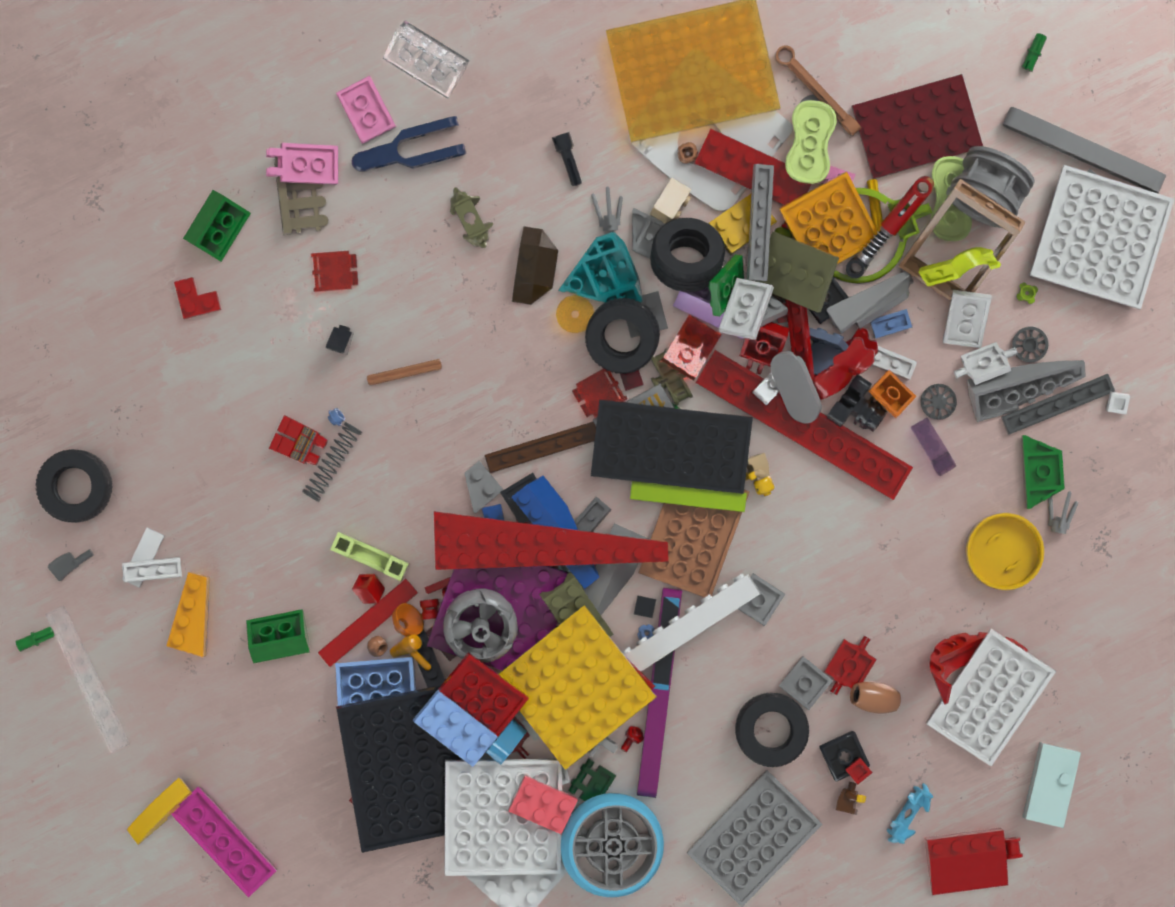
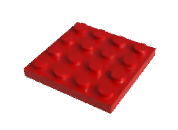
(483, 694)

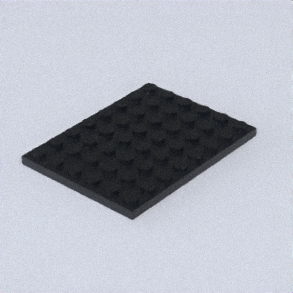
(394, 770)

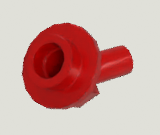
(633, 734)

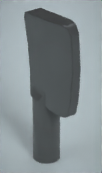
(67, 563)

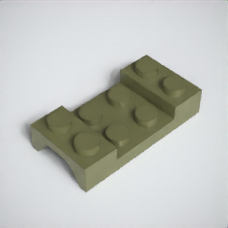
(568, 599)

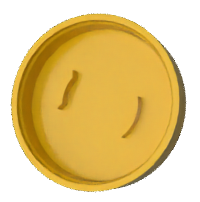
(1004, 551)

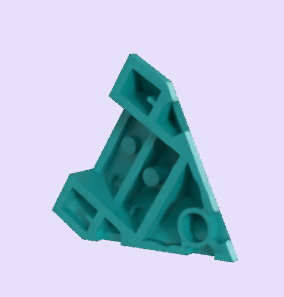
(605, 272)

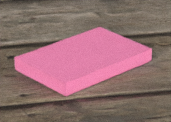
(366, 110)

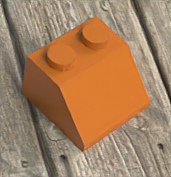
(892, 393)

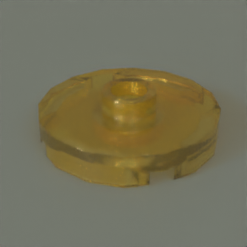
(571, 304)

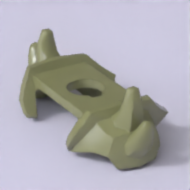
(464, 203)

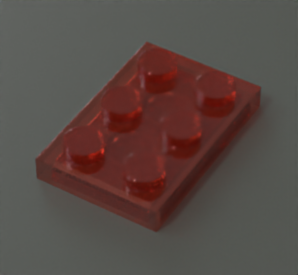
(691, 347)

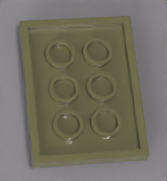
(799, 271)

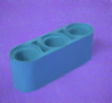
(506, 741)

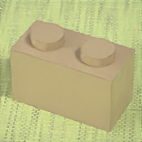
(670, 201)

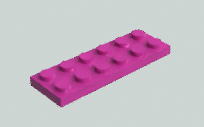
(223, 842)

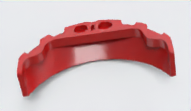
(953, 654)

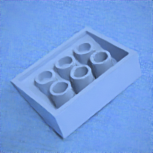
(374, 679)

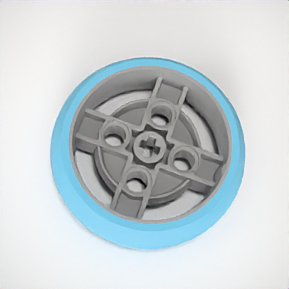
(578, 846)

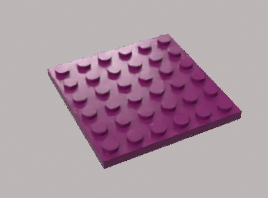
(520, 588)

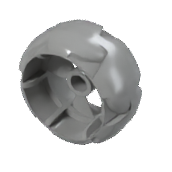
(489, 602)

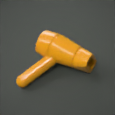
(410, 645)

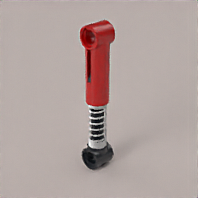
(891, 225)

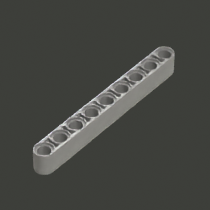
(1084, 150)

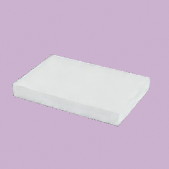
(746, 308)
(967, 318)

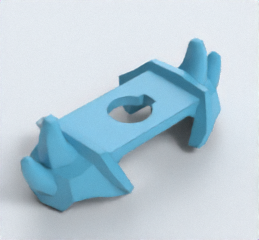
(915, 801)

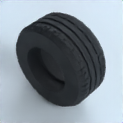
(692, 234)
(615, 360)
(47, 486)
(798, 729)

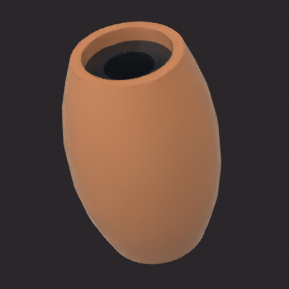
(875, 697)

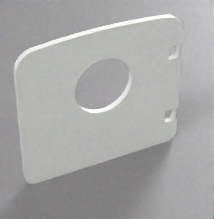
(704, 184)

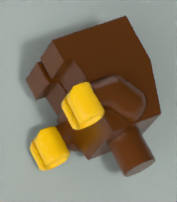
(849, 798)

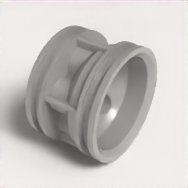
(996, 177)

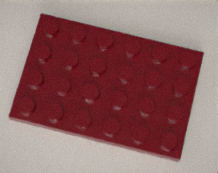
(917, 126)

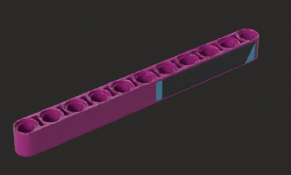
(658, 707)

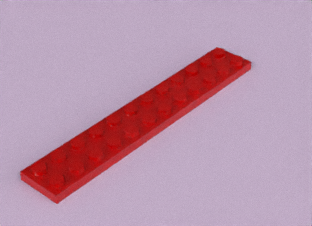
(822, 436)

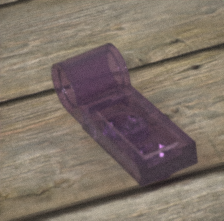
(933, 447)

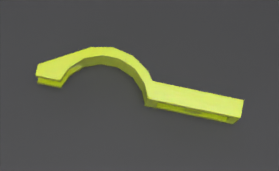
(956, 267)

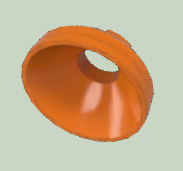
(410, 617)

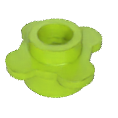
(1032, 292)

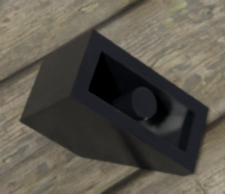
(340, 340)

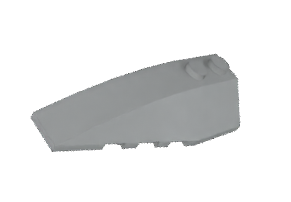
(1021, 385)
(612, 576)

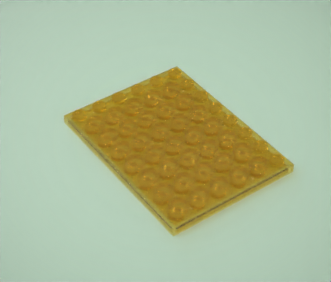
(693, 69)

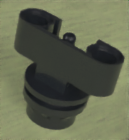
(853, 403)

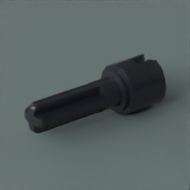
(564, 145)

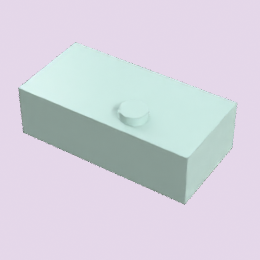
(1051, 785)

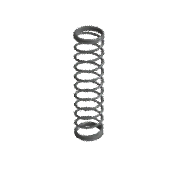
(313, 495)

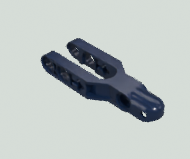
(388, 153)

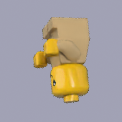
(759, 472)

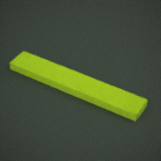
(688, 496)

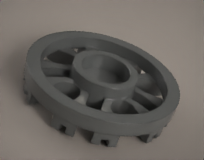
(1030, 344)
(938, 401)

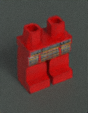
(304, 441)

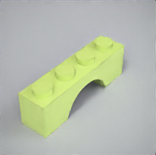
(370, 556)

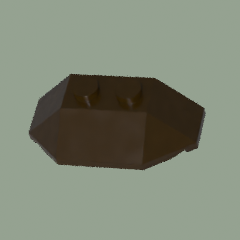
(534, 266)

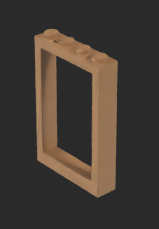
(984, 206)

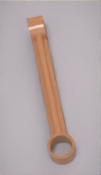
(847, 121)

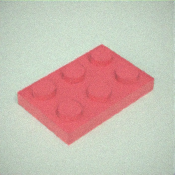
(543, 804)

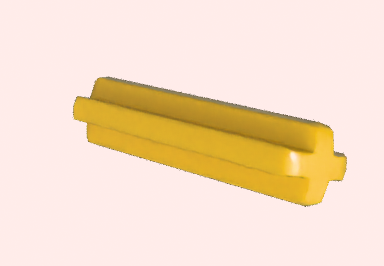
(875, 205)

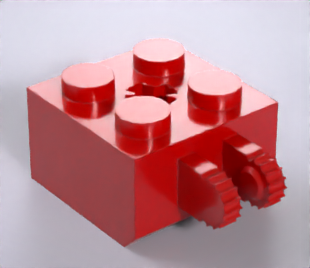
(754, 350)

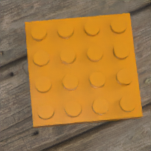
(831, 218)

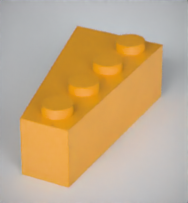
(191, 617)

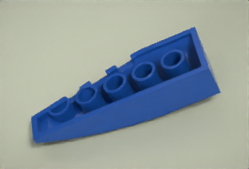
(547, 508)

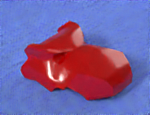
(852, 361)

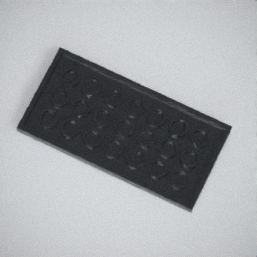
(671, 446)

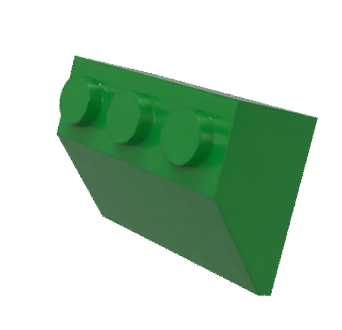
(216, 225)
(277, 636)

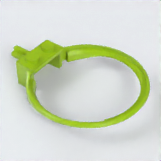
(909, 229)

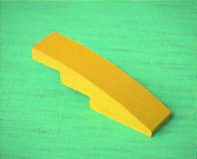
(159, 810)

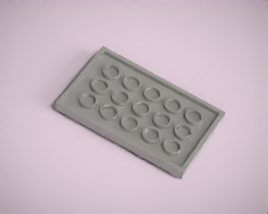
(754, 838)

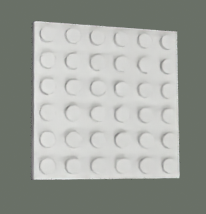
(1101, 237)
(482, 831)

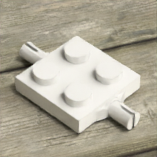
(985, 363)

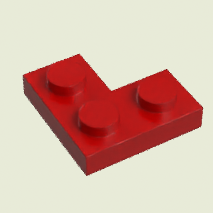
(192, 303)

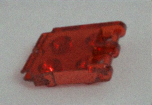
(334, 271)
(595, 388)

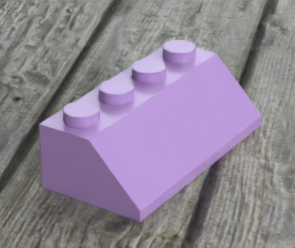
(698, 305)

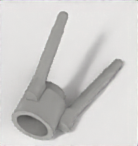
(609, 222)
(1061, 523)

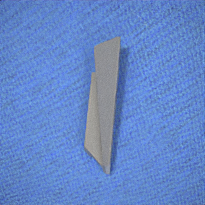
(870, 303)

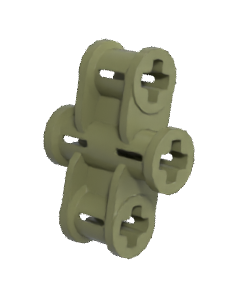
(675, 383)

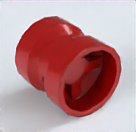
(429, 613)

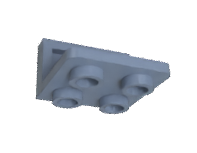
(825, 348)

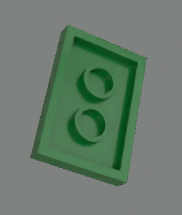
(723, 283)

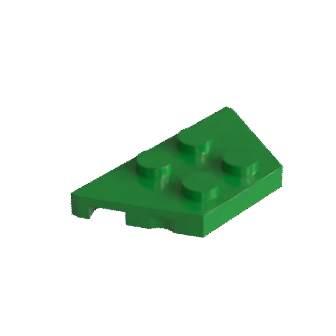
(1041, 471)

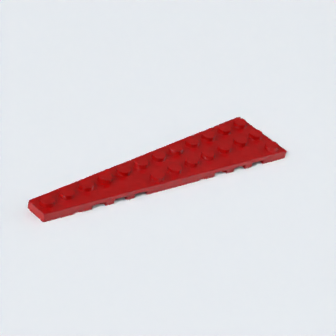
(495, 543)

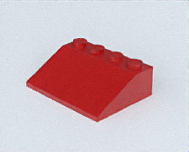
(967, 861)

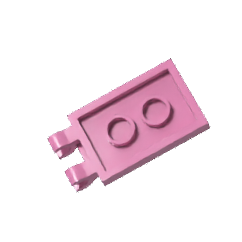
(305, 163)

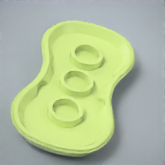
(809, 156)
(954, 223)

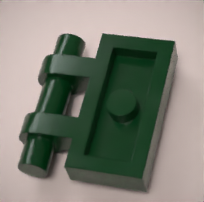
(597, 785)

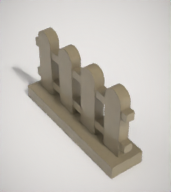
(296, 204)

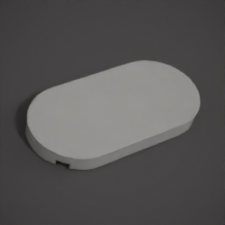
(796, 387)

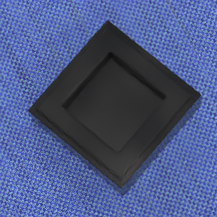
(645, 606)

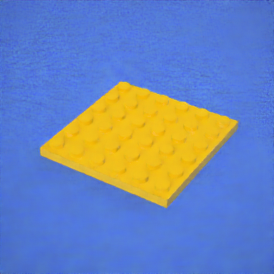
(577, 687)

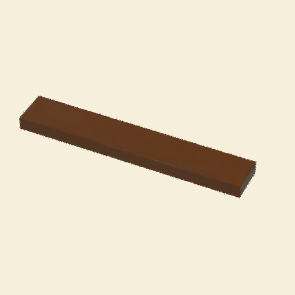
(541, 447)

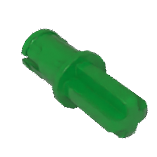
(1034, 52)
(35, 638)

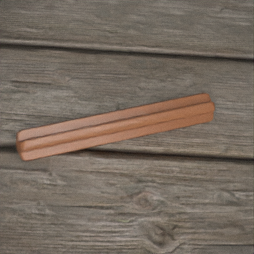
(404, 372)

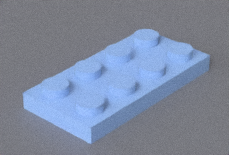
(455, 728)

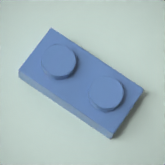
(891, 323)

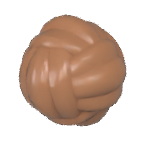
(687, 147)
(377, 646)

